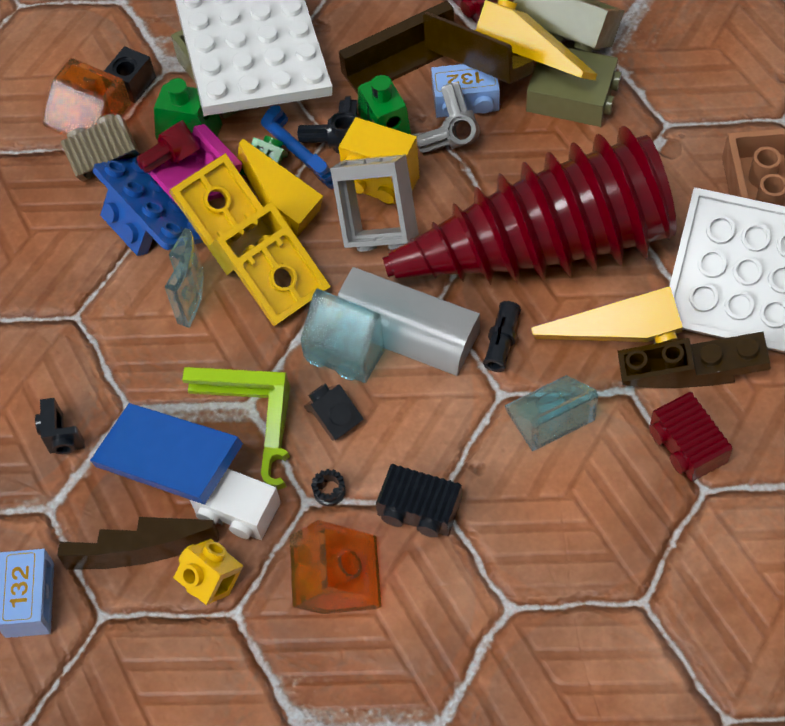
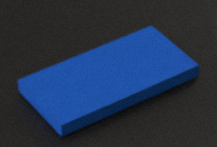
(167, 453)

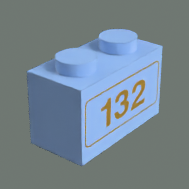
(478, 88)
(26, 593)

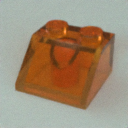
(334, 569)

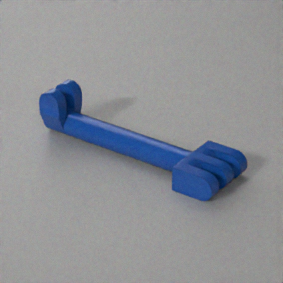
(273, 122)

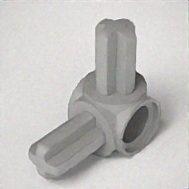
(447, 134)

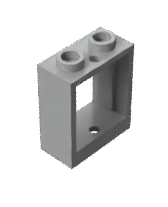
(343, 179)

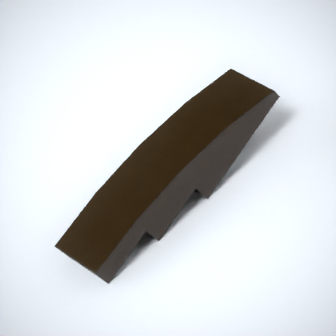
(152, 542)

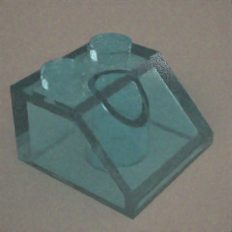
(342, 336)

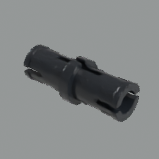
(502, 336)

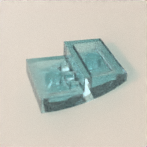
(186, 282)

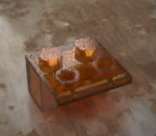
(82, 96)

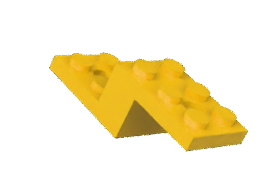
(249, 239)

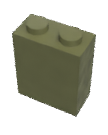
(572, 97)

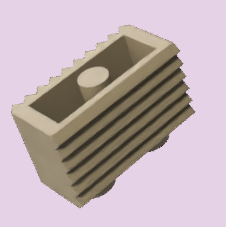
(99, 144)

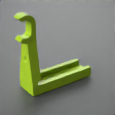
(250, 384)

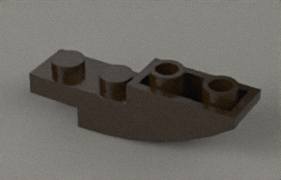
(693, 365)

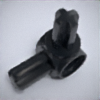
(334, 130)

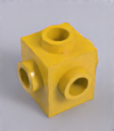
(207, 571)

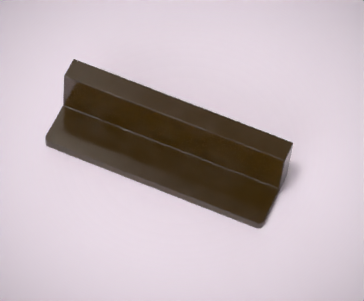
(475, 49)
(392, 50)

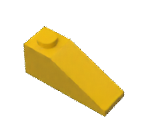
(273, 183)

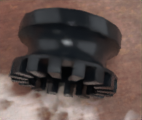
(319, 483)

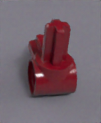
(172, 146)

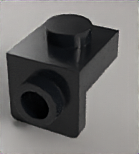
(333, 410)
(52, 431)

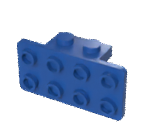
(140, 207)

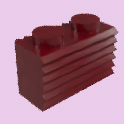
(690, 437)

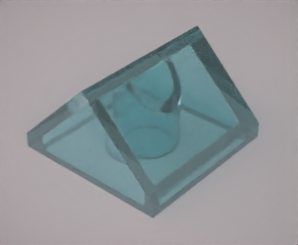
(553, 411)

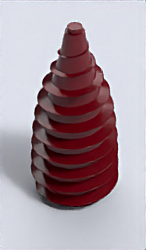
(553, 217)

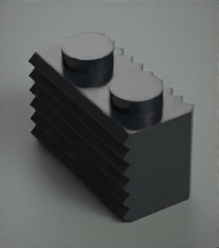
(419, 501)

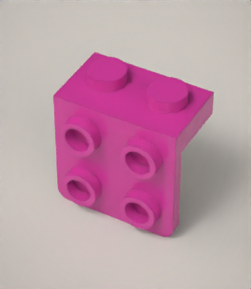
(211, 148)

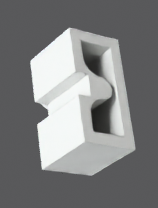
(242, 504)

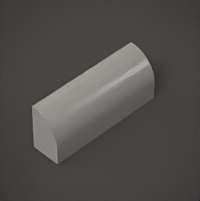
(414, 321)

